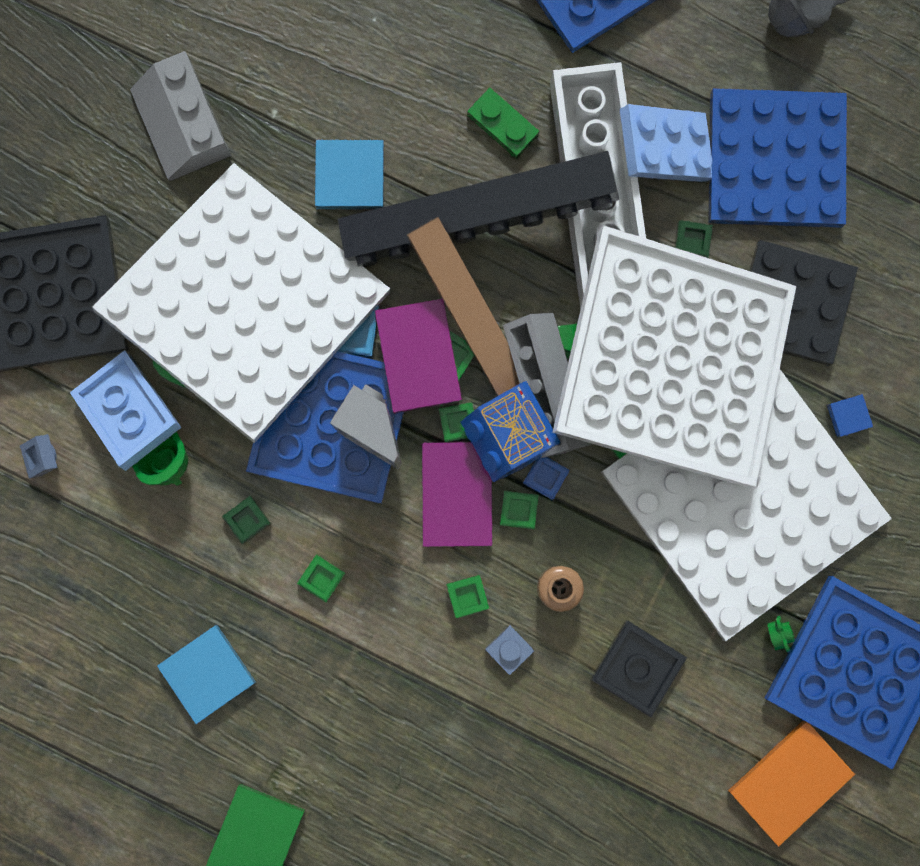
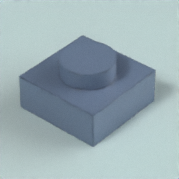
(39, 456)
(509, 650)

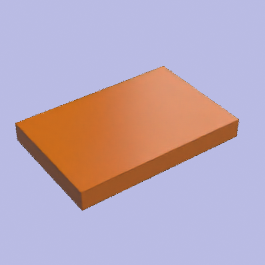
(791, 782)

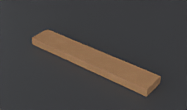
(465, 304)

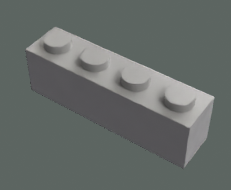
(543, 364)

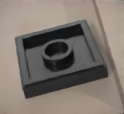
(638, 668)

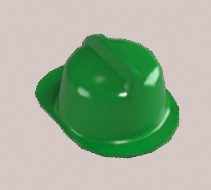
(164, 463)

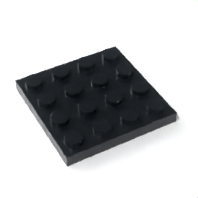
(48, 293)

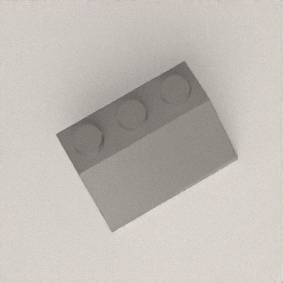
(178, 117)
(367, 423)

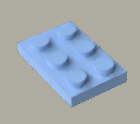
(666, 143)
(125, 410)

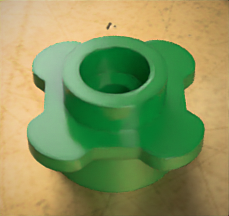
(781, 634)

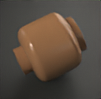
(573, 588)

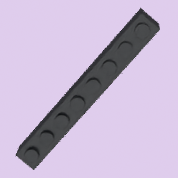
(483, 208)

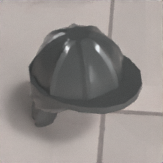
(800, 17)

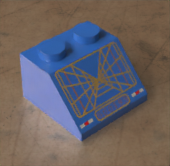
(510, 432)

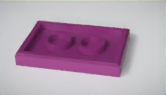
(418, 356)
(455, 496)

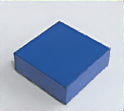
(849, 415)
(546, 477)

